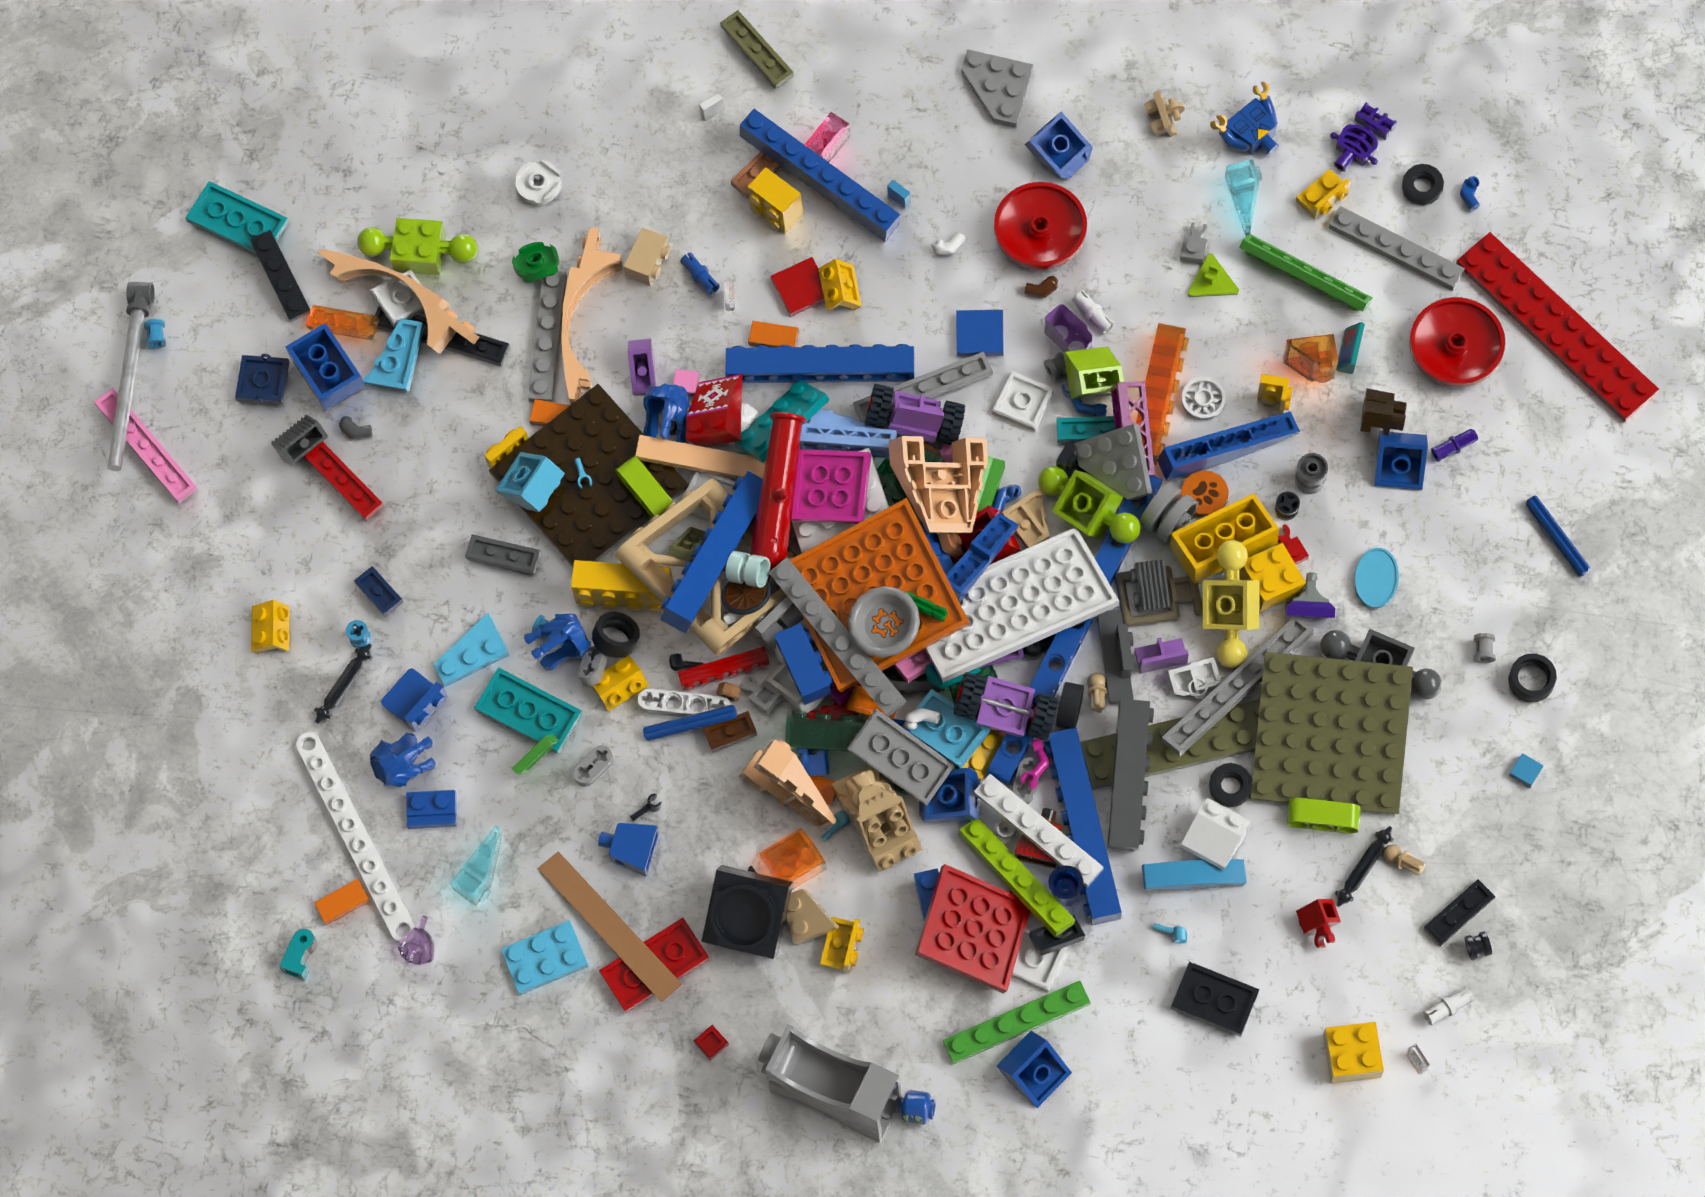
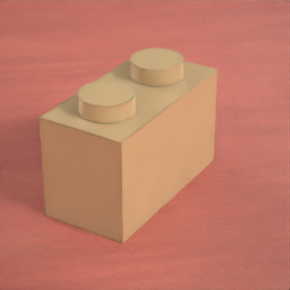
(647, 256)

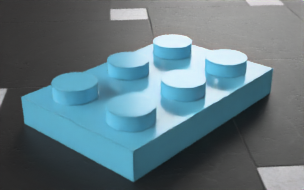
(953, 735)
(544, 957)

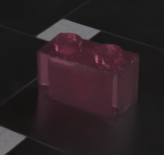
(829, 137)

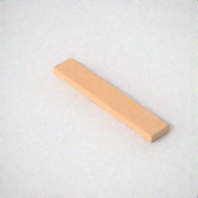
(697, 458)

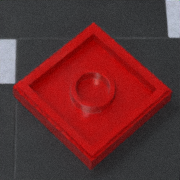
(799, 286)

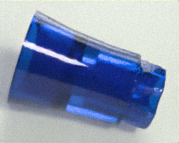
(1065, 878)

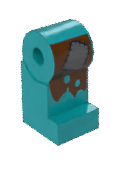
(297, 954)

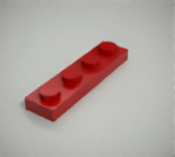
(344, 481)

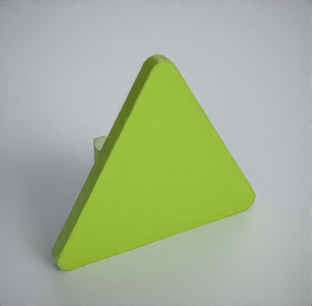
(1212, 280)

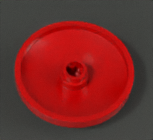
(1040, 225)
(1457, 342)

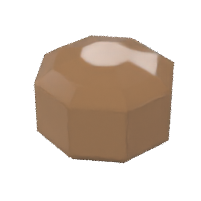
(729, 691)

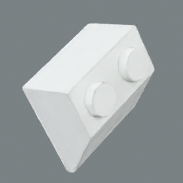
(1215, 834)

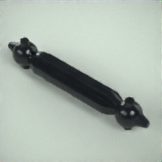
(343, 683)
(1364, 866)

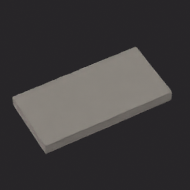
(900, 756)

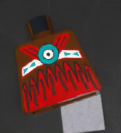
(1030, 853)

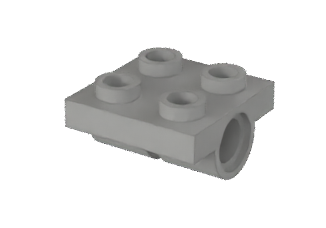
(782, 617)

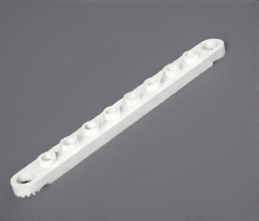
(354, 835)

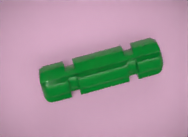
(929, 608)

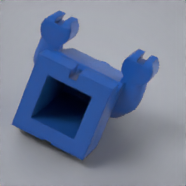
(814, 764)

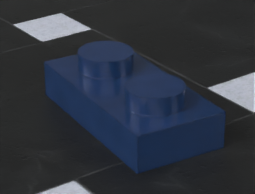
(378, 591)

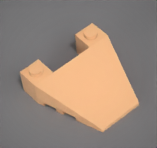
(939, 491)
(784, 777)

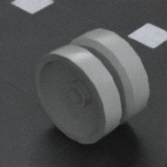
(1168, 512)

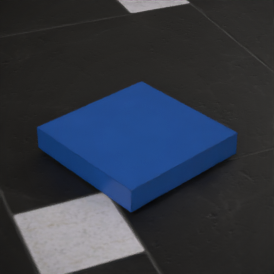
(979, 332)

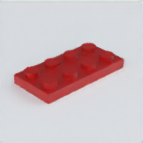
(673, 946)

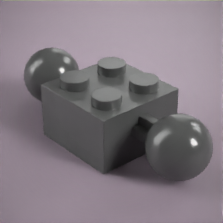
(1384, 650)

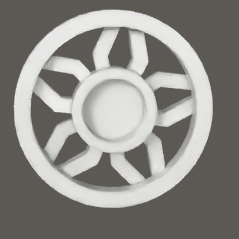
(1203, 398)

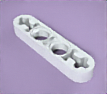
(685, 702)

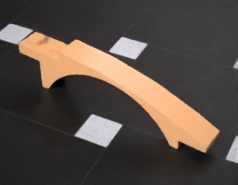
(590, 269)
(440, 319)

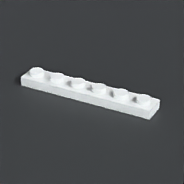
(1037, 828)

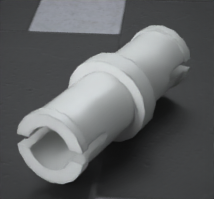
(1093, 311)
(1448, 1006)

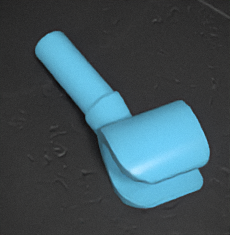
(582, 475)
(841, 822)
(1179, 932)

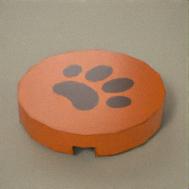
(1208, 490)

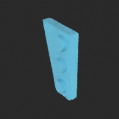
(398, 360)
(472, 652)

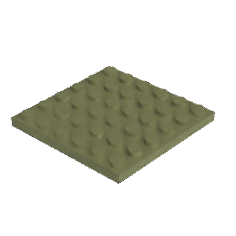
(1332, 731)

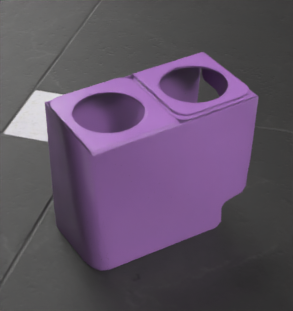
(1063, 316)

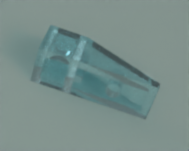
(1243, 185)
(477, 874)

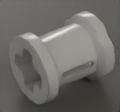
(1484, 648)

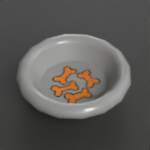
(884, 621)

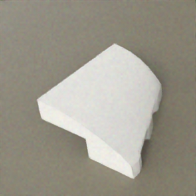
(1195, 678)

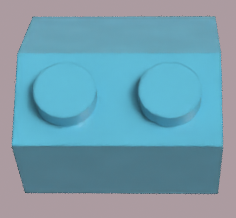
(530, 481)

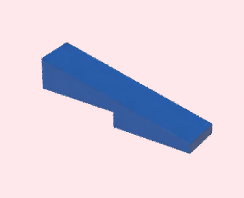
(981, 554)

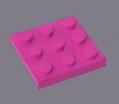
(831, 486)

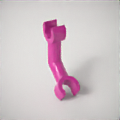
(1039, 768)

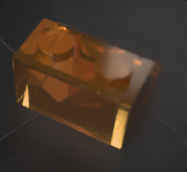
(1312, 357)
(794, 859)

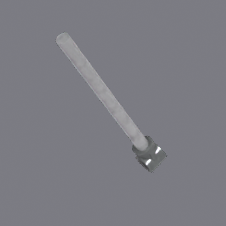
(138, 297)

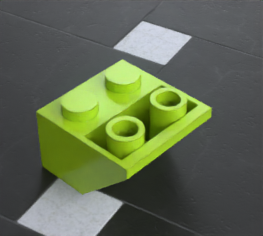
(1092, 372)

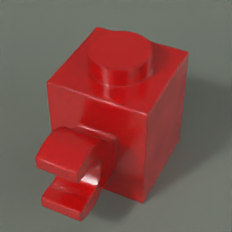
(1318, 919)

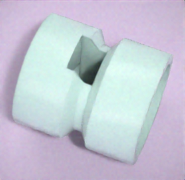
(747, 568)

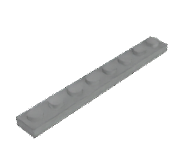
(837, 637)
(1234, 687)

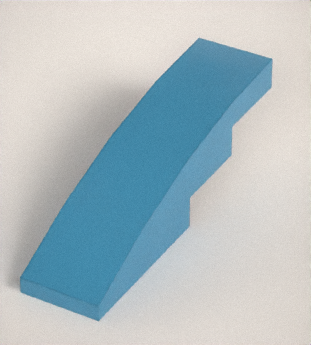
(1192, 874)

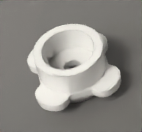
(1004, 836)

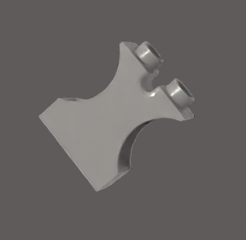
(836, 1084)

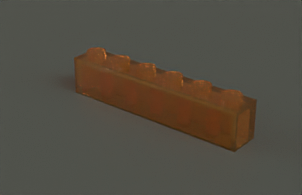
(1162, 382)

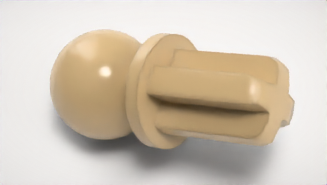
(1097, 691)
(1393, 855)

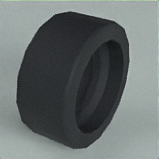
(621, 622)
(1539, 661)
(1069, 705)

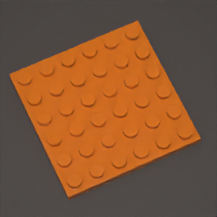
(874, 554)

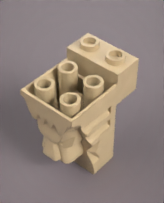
(877, 817)

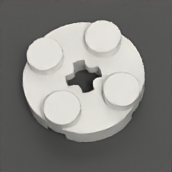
(538, 194)

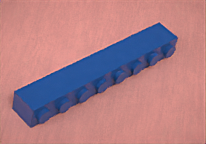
(819, 175)
(821, 364)
(713, 556)
(1083, 821)

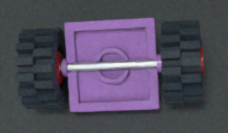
(880, 408)
(1005, 706)

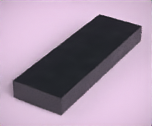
(1459, 912)

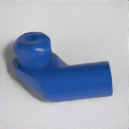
(1468, 191)
(1006, 495)

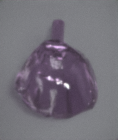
(417, 945)

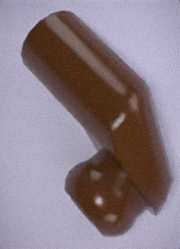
(1044, 289)

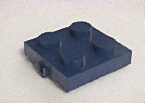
(262, 379)

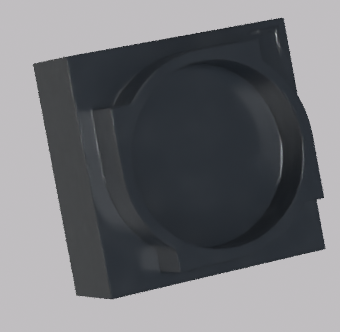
(747, 911)

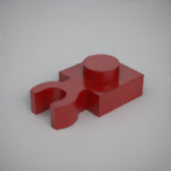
(1293, 546)

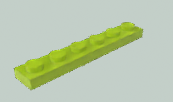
(1016, 877)

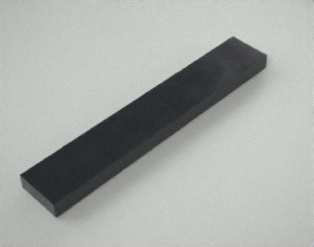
(484, 349)

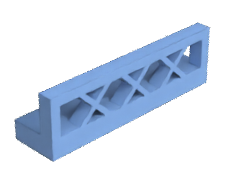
(814, 441)

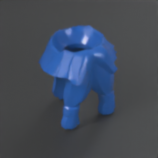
(673, 402)
(561, 629)
(395, 761)

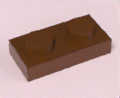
(730, 732)

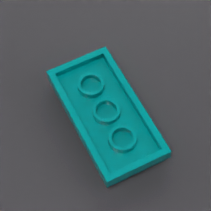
(234, 216)
(799, 400)
(527, 709)

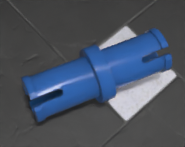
(699, 273)

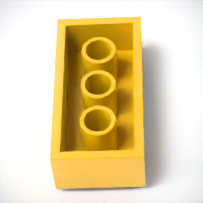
(1241, 521)
(611, 587)

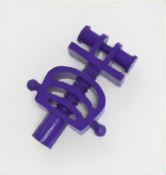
(1354, 138)

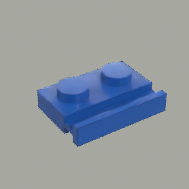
(431, 809)

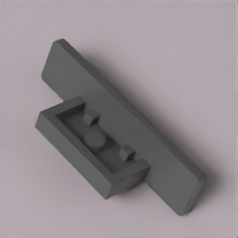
(1116, 655)

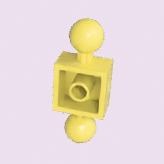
(1231, 604)

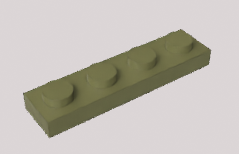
(757, 49)

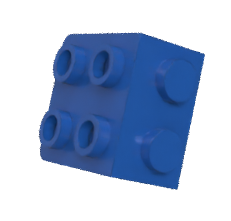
(414, 699)

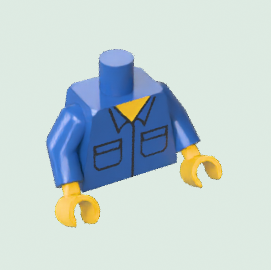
(1251, 126)

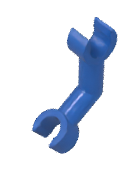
(1096, 410)

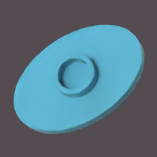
(1376, 578)

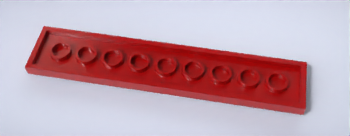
(1557, 327)

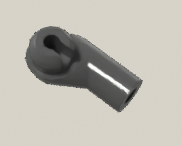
(353, 431)

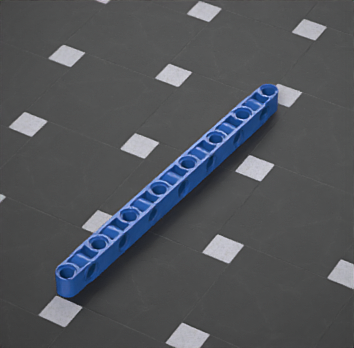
(1066, 645)

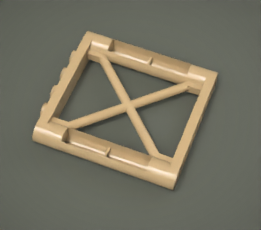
(645, 567)

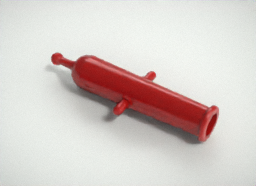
(777, 489)

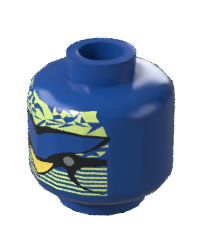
(917, 1107)

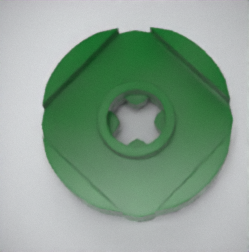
(545, 266)

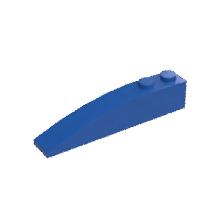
(1225, 445)

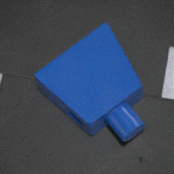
(631, 846)

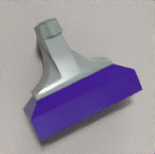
(1310, 601)

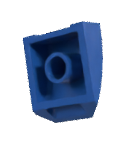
(1060, 146)
(954, 799)

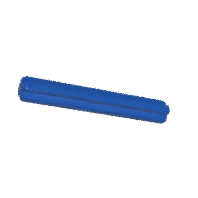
(1558, 536)
(690, 722)

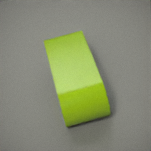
(644, 487)
(1323, 815)

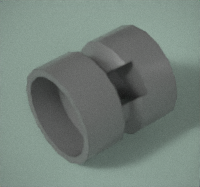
(1311, 473)

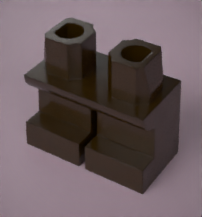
(1382, 411)

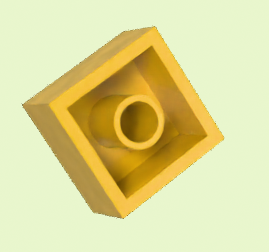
(775, 200)
(1276, 574)
(1353, 1052)

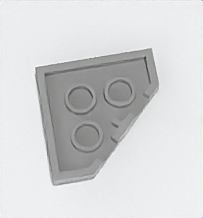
(998, 84)
(1117, 461)

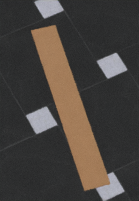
(610, 926)

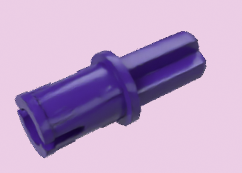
(1454, 444)

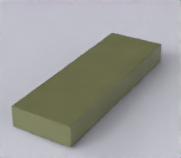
(686, 544)

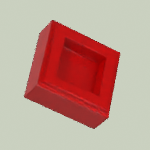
(711, 1042)

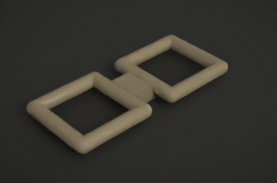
(1180, 591)

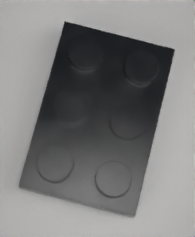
(1215, 999)

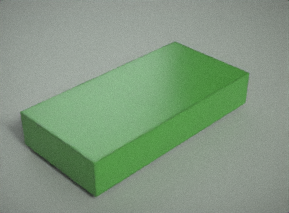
(535, 754)

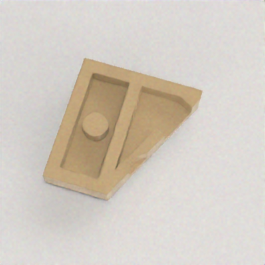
(1031, 519)
(807, 918)

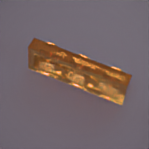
(343, 322)

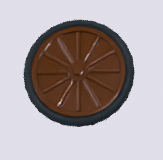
(743, 598)

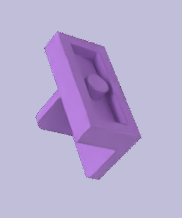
(917, 415)
(1161, 655)

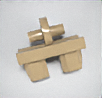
(1159, 105)

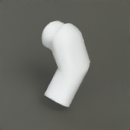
(950, 247)
(920, 715)

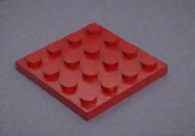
(973, 929)

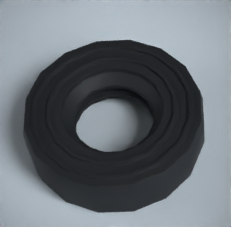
(1421, 197)
(1233, 770)

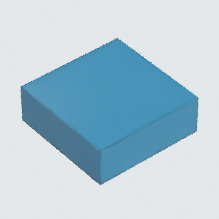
(898, 194)
(1526, 770)

